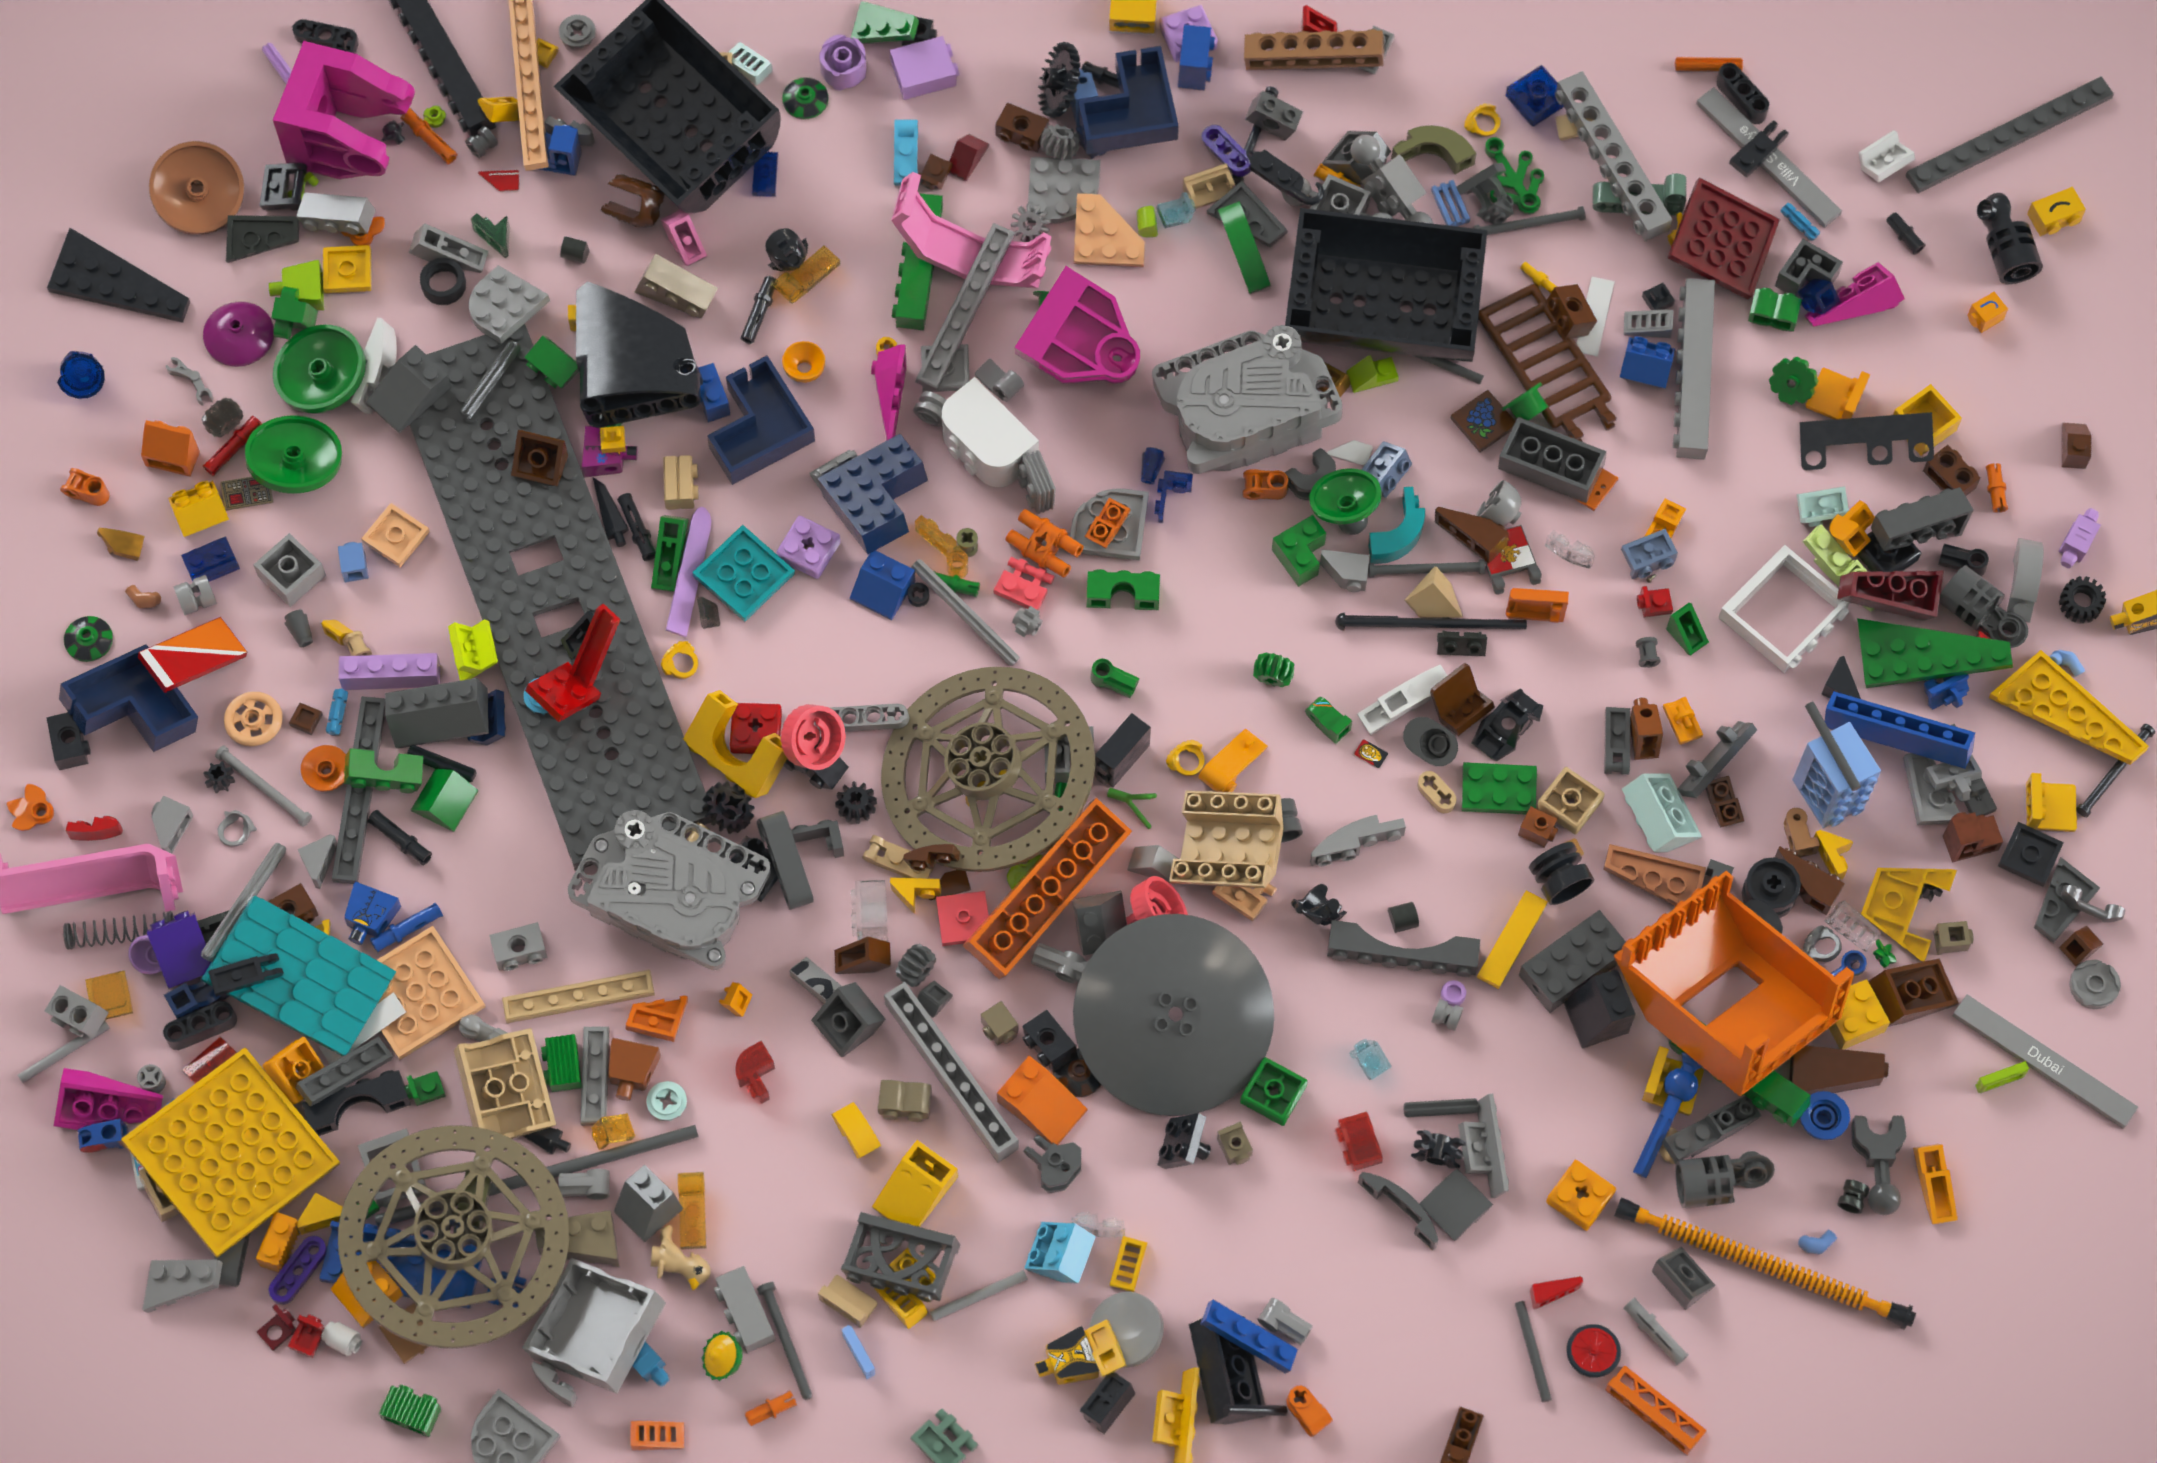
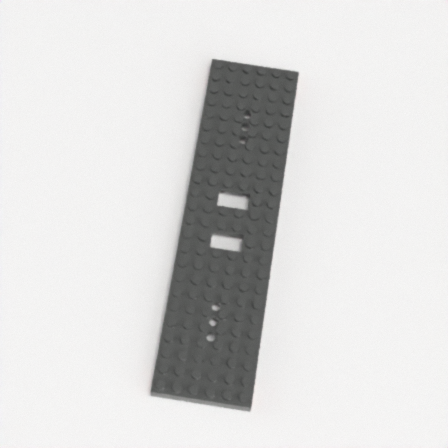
(503, 513)

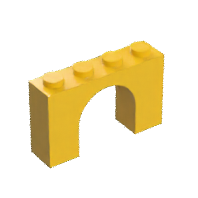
(707, 739)

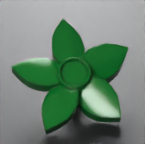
(1883, 954)

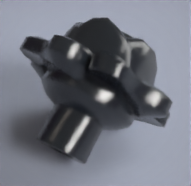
(393, 131)

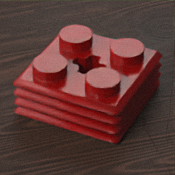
(745, 717)

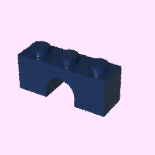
(192, 998)

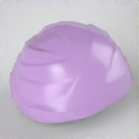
(143, 956)

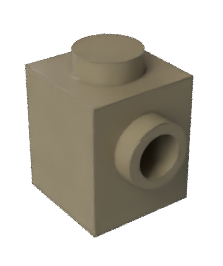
(999, 1024)

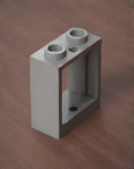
(372, 1148)

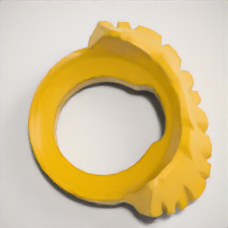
(1485, 109)
(668, 664)
(1191, 746)

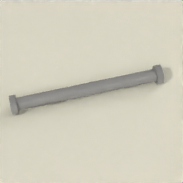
(303, 817)

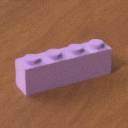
(389, 671)

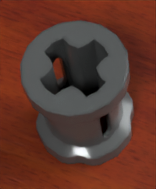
(1648, 652)

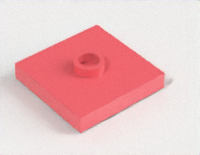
(960, 916)

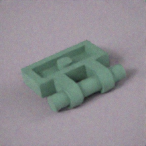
(937, 1445)

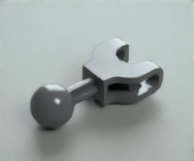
(1302, 485)
(1880, 1153)

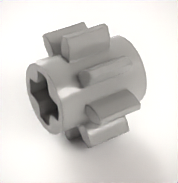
(1027, 621)

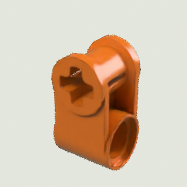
(1263, 484)
(81, 487)
(1309, 1413)

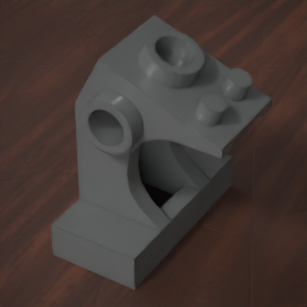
(1484, 183)

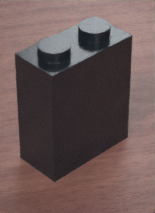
(1122, 750)

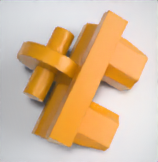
(1683, 720)

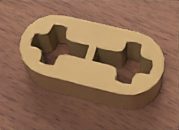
(1440, 788)

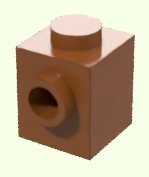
(1538, 827)

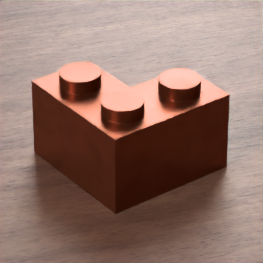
(1971, 836)

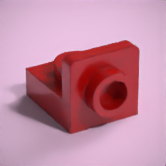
(1654, 602)

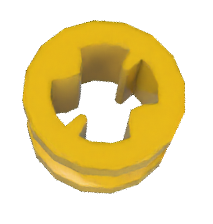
(883, 341)

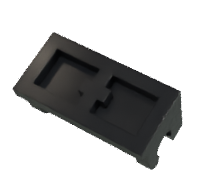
(1107, 1401)

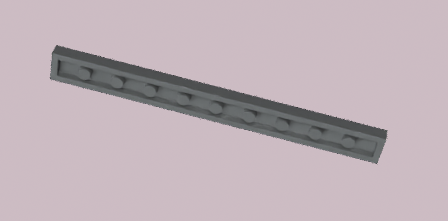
(2009, 134)

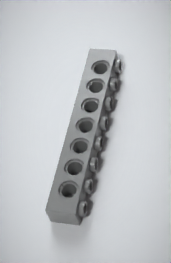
(1579, 88)

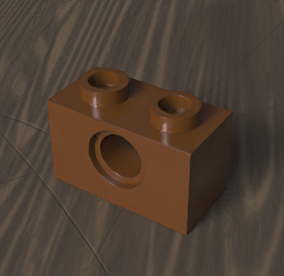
(1016, 117)
(1571, 311)
(297, 900)

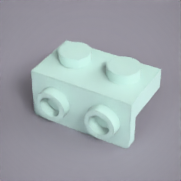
(1822, 505)

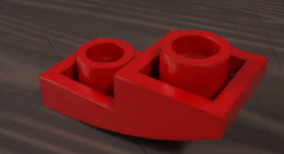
(101, 829)

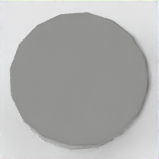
(2095, 984)

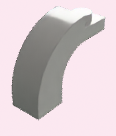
(2027, 577)

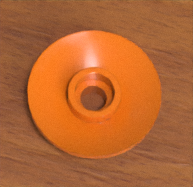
(317, 761)

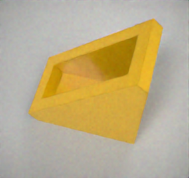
(318, 1214)

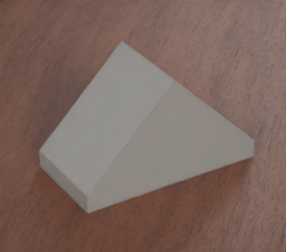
(318, 857)
(1152, 861)

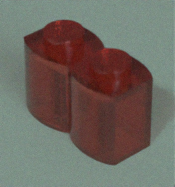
(1359, 1141)

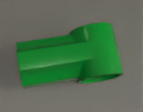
(1115, 680)

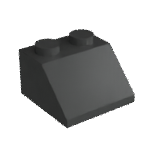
(1342, 161)
(1098, 919)
(848, 1018)
(646, 1203)

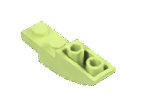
(1831, 556)

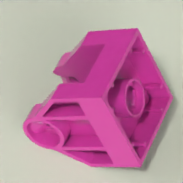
(329, 83)
(1079, 334)

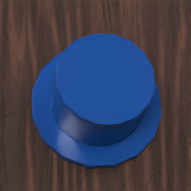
(1826, 1116)

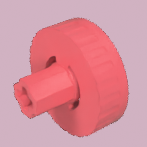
(801, 736)
(1154, 898)

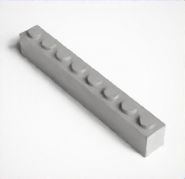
(1695, 368)
(951, 1072)

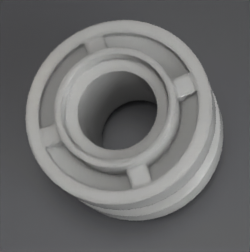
(930, 408)

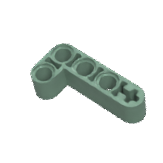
(1671, 194)

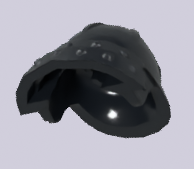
(786, 250)

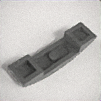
(1377, 1185)

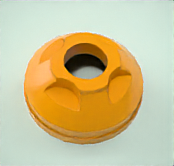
(803, 352)

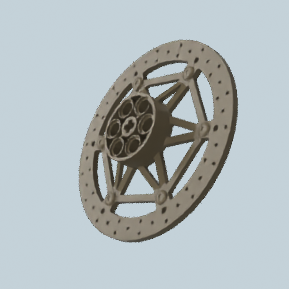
(984, 762)
(443, 1239)

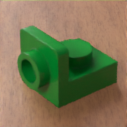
(425, 1088)

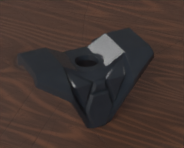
(1493, 737)

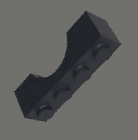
(386, 1091)

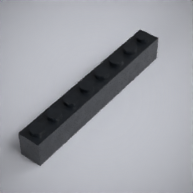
(443, 63)

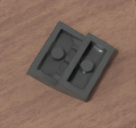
(1456, 1204)

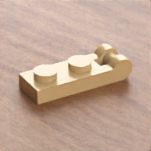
(892, 859)

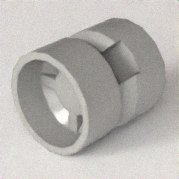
(186, 597)

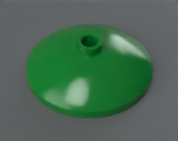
(1342, 488)

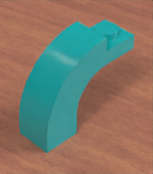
(1395, 544)

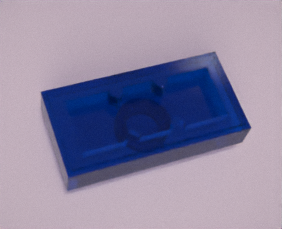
(765, 175)

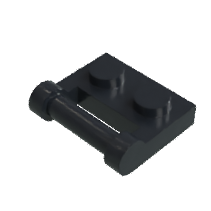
(276, 186)

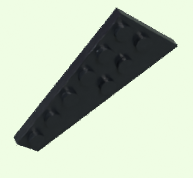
(102, 277)

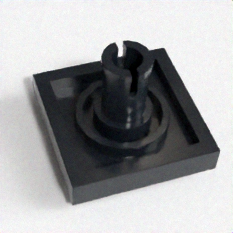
(1183, 1141)

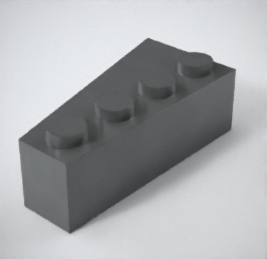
(1923, 519)

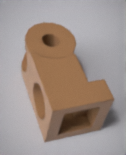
(1798, 834)

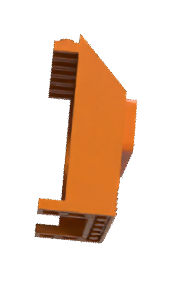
(1701, 944)

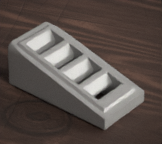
(1648, 331)

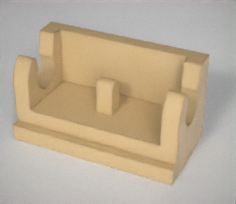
(1208, 185)

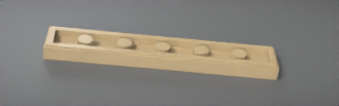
(578, 996)

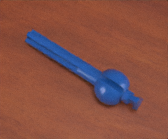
(1681, 1087)

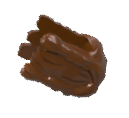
(650, 204)

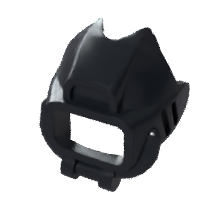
(1317, 907)

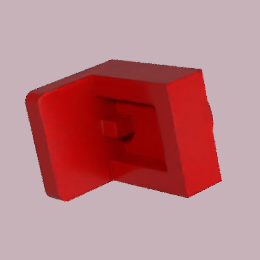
(307, 1335)

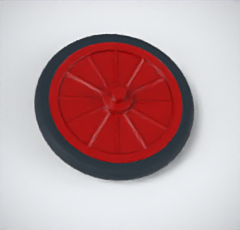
(1593, 1350)

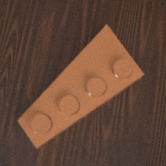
(1655, 874)

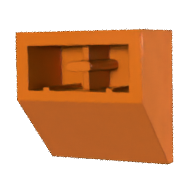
(169, 448)

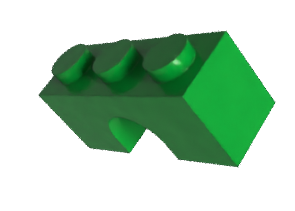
(1104, 584)
(363, 772)

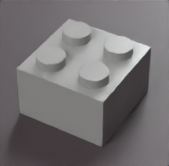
(289, 570)

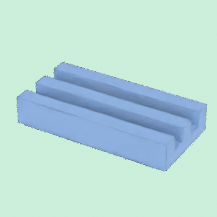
(858, 1351)

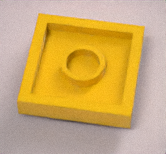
(347, 269)

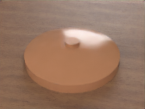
(196, 187)

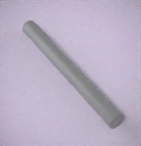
(59, 1054)
(978, 1295)

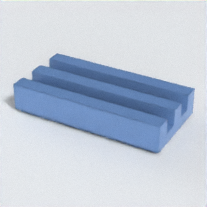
(1452, 187)

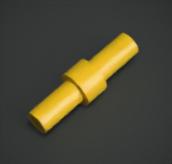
(1539, 278)

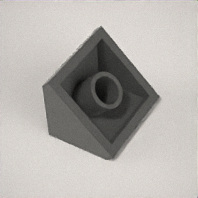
(1682, 1277)

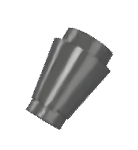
(299, 627)

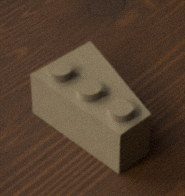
(590, 1238)

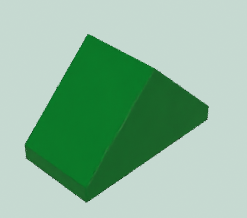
(1687, 629)

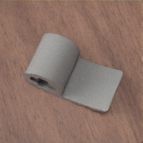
(997, 381)

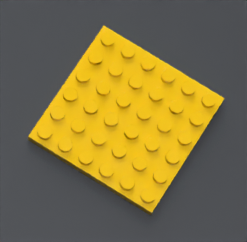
(230, 1152)

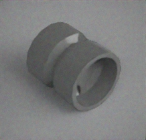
(1291, 825)

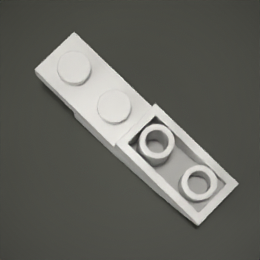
(379, 356)
(1401, 700)

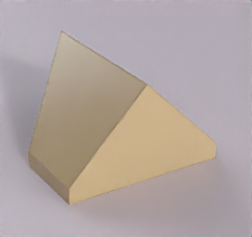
(1434, 597)

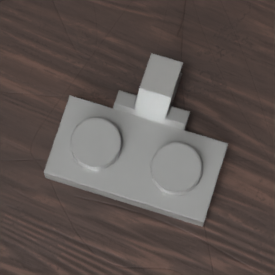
(1954, 777)

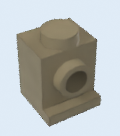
(1957, 930)
(1234, 1154)

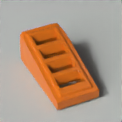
(657, 1426)

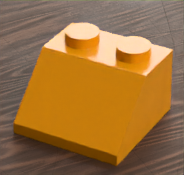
(346, 1297)

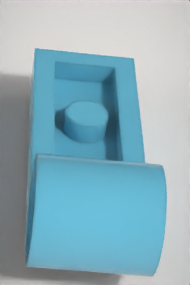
(905, 149)

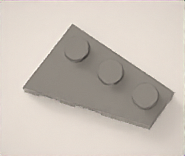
(178, 1279)

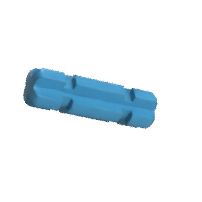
(1800, 221)
(336, 712)

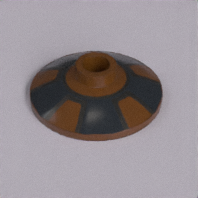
(1078, 1084)

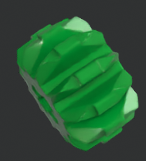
(1273, 669)

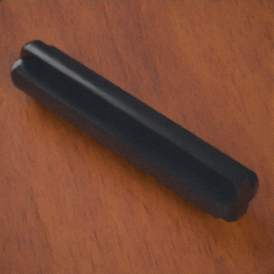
(440, 762)

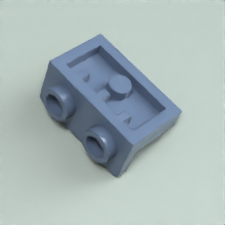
(1388, 466)
(1650, 554)

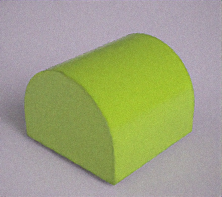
(1147, 222)

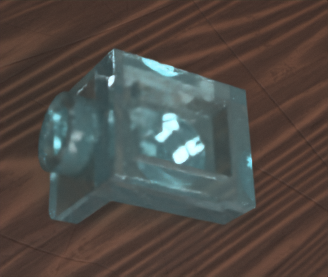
(1370, 1058)

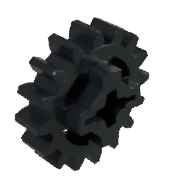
(728, 807)

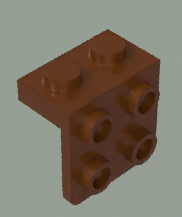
(1459, 701)

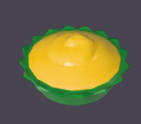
(721, 1356)

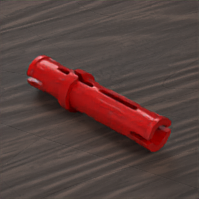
(230, 448)

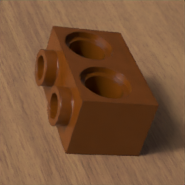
(1947, 476)

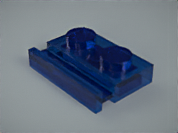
(211, 560)

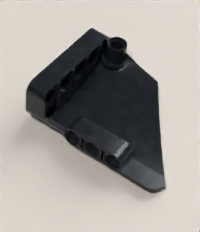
(630, 360)

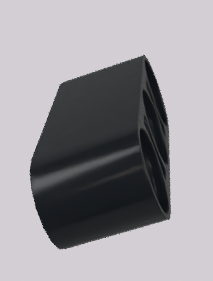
(1741, 83)
(188, 1022)

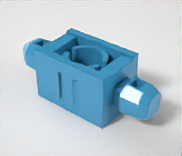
(651, 1366)

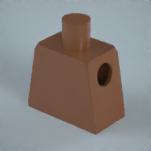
(1645, 723)
(631, 1066)

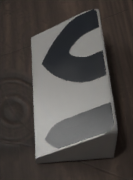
(814, 979)

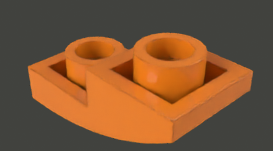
(1107, 523)

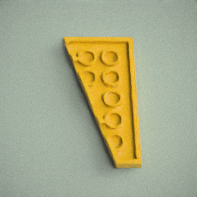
(2057, 700)

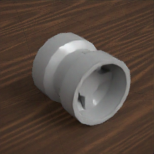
(1443, 1010)

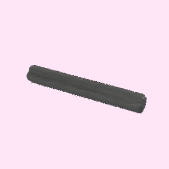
(489, 380)

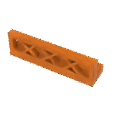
(1652, 1414)

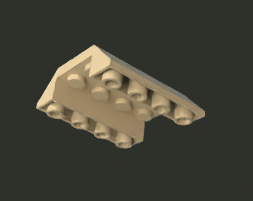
(1229, 839)

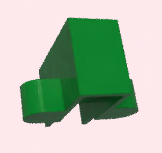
(291, 313)

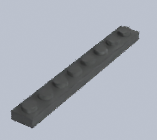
(358, 800)

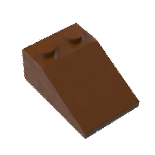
(1913, 991)

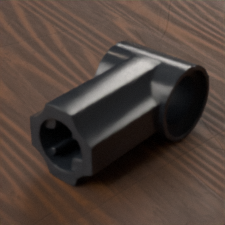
(1958, 557)

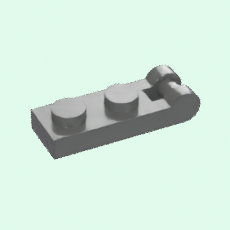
(1617, 740)

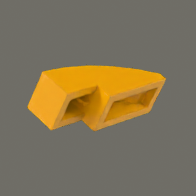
(1935, 1183)

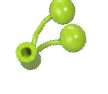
(311, 179)

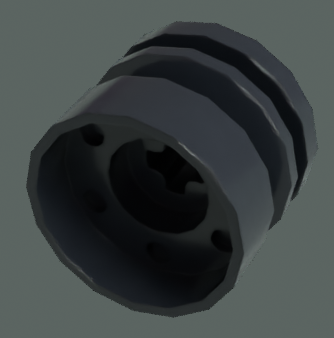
(1561, 873)

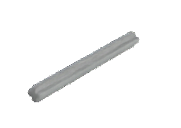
(965, 612)
(251, 889)

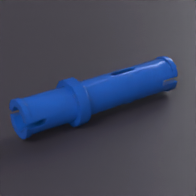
(397, 932)

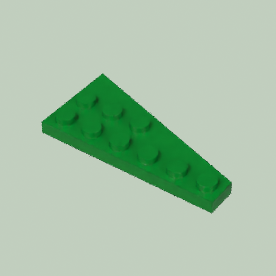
(1914, 654)

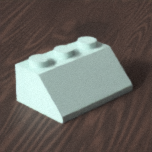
(1661, 812)

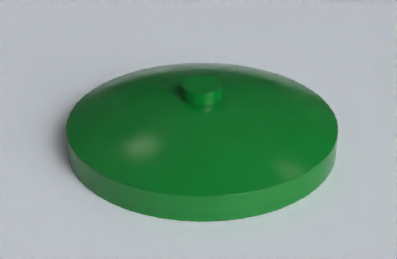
(319, 368)
(293, 454)

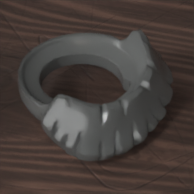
(1818, 934)

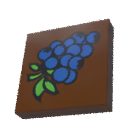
(1483, 421)

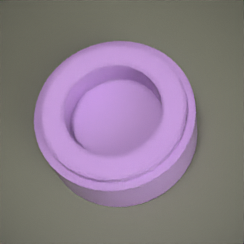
(1453, 992)

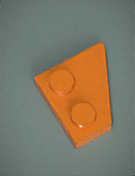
(657, 1018)

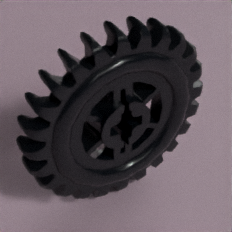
(1060, 80)

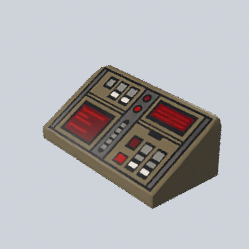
(244, 493)

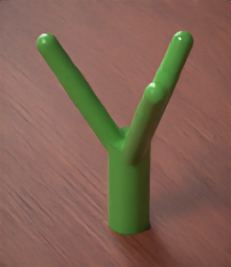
(1127, 797)

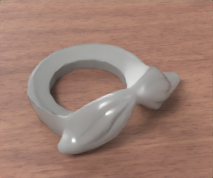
(229, 819)

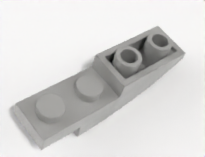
(1346, 841)

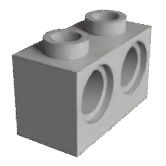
(77, 1010)

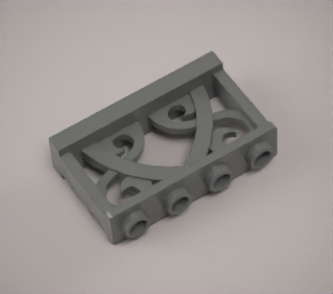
(883, 1228)

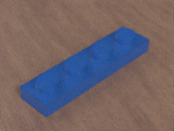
(1249, 1336)

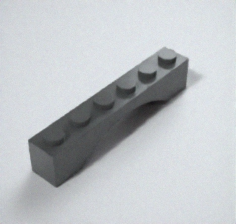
(1456, 955)

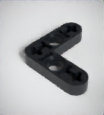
(336, 39)

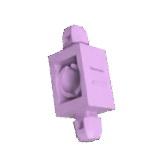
(2079, 538)

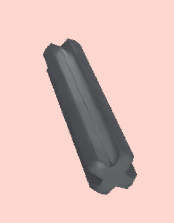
(1440, 1107)

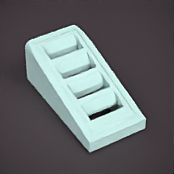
(754, 76)

